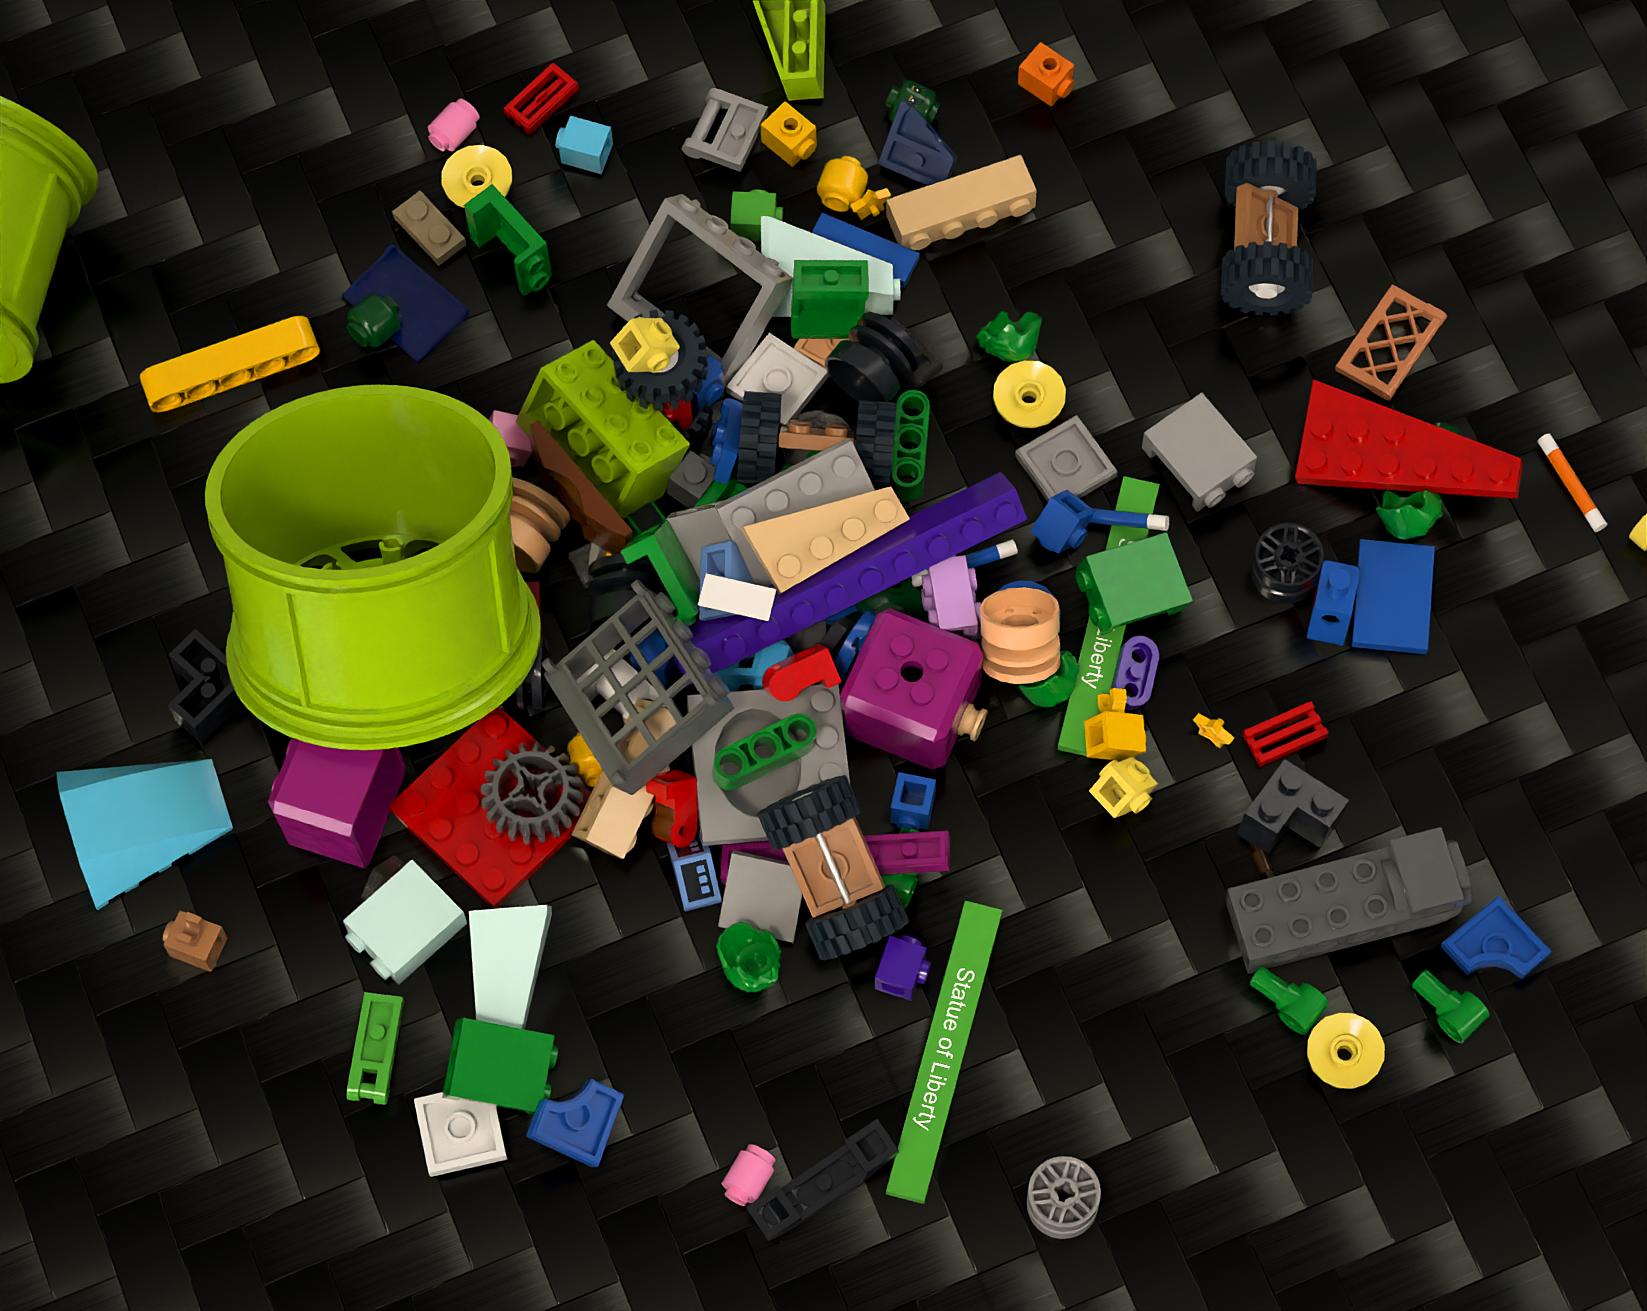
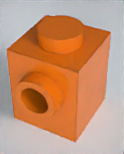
(1046, 74)

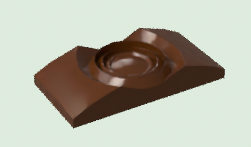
(577, 494)

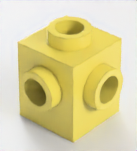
(645, 345)
(1124, 787)

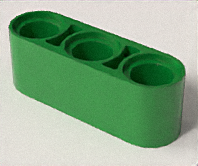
(913, 430)
(773, 736)

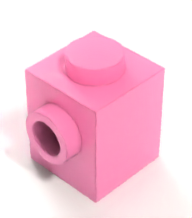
(516, 439)

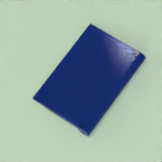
(425, 306)

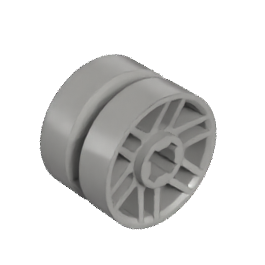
(1049, 1183)

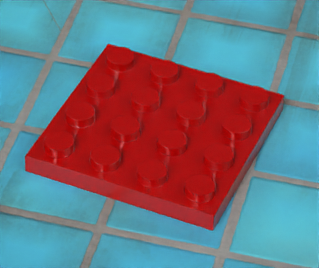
(449, 819)

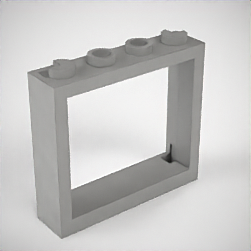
(736, 249)

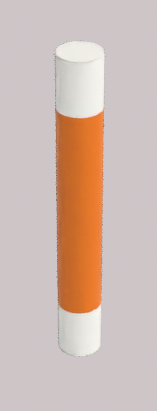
(1572, 482)

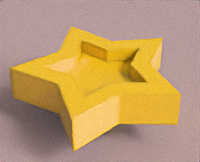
(870, 203)
(1213, 730)

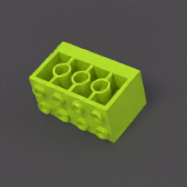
(610, 439)

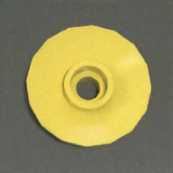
(475, 164)
(1032, 380)
(1349, 1033)

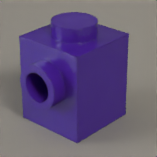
(902, 967)

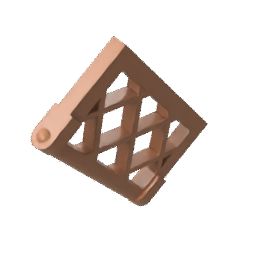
(1379, 317)

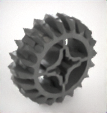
(519, 802)

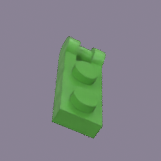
(375, 1047)

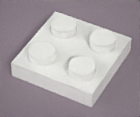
(779, 370)
(458, 1133)

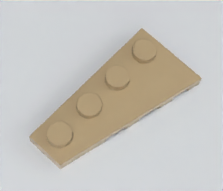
(817, 537)

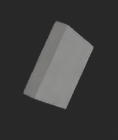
(1066, 461)
(762, 895)

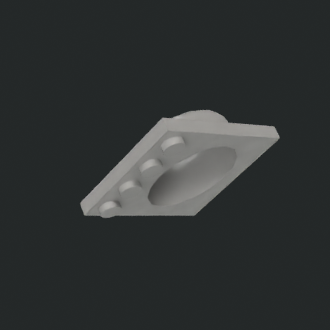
(816, 481)
(732, 814)

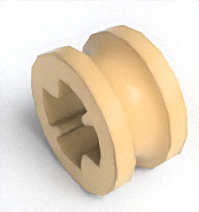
(972, 722)

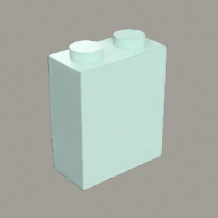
(404, 923)

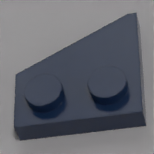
(916, 148)

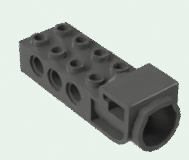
(1350, 900)

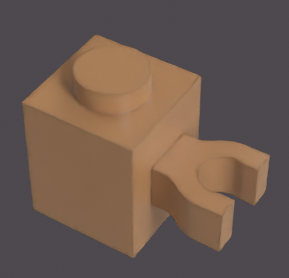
(194, 940)

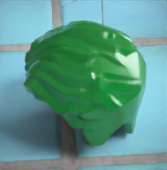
(1011, 339)
(1410, 515)
(1056, 687)
(749, 957)

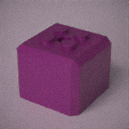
(911, 717)
(336, 799)

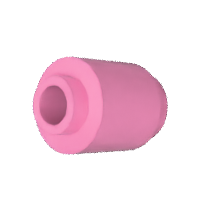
(453, 125)
(748, 1175)

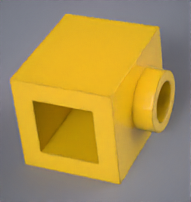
(789, 134)

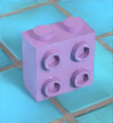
(951, 598)

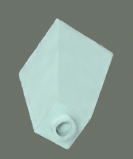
(790, 243)
(506, 961)

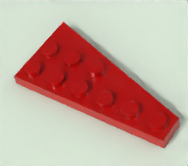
(1375, 447)

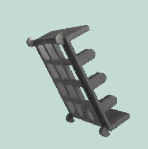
(588, 721)

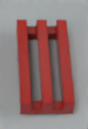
(550, 107)
(1312, 721)

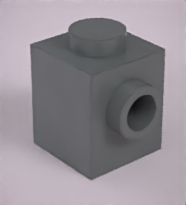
(691, 479)

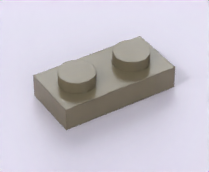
(429, 228)

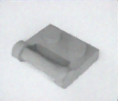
(735, 134)

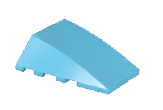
(140, 820)

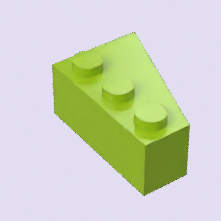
(796, 43)

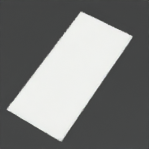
(737, 597)

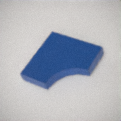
(1496, 939)
(579, 1124)

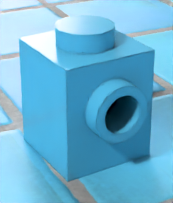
(584, 144)

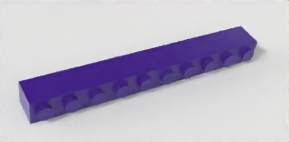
(891, 558)

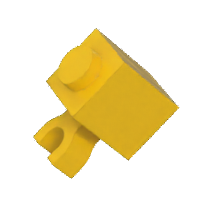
(1113, 731)

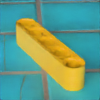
(229, 364)

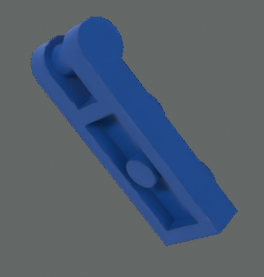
(726, 440)

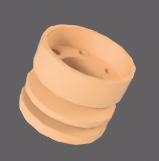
(534, 522)
(1020, 635)

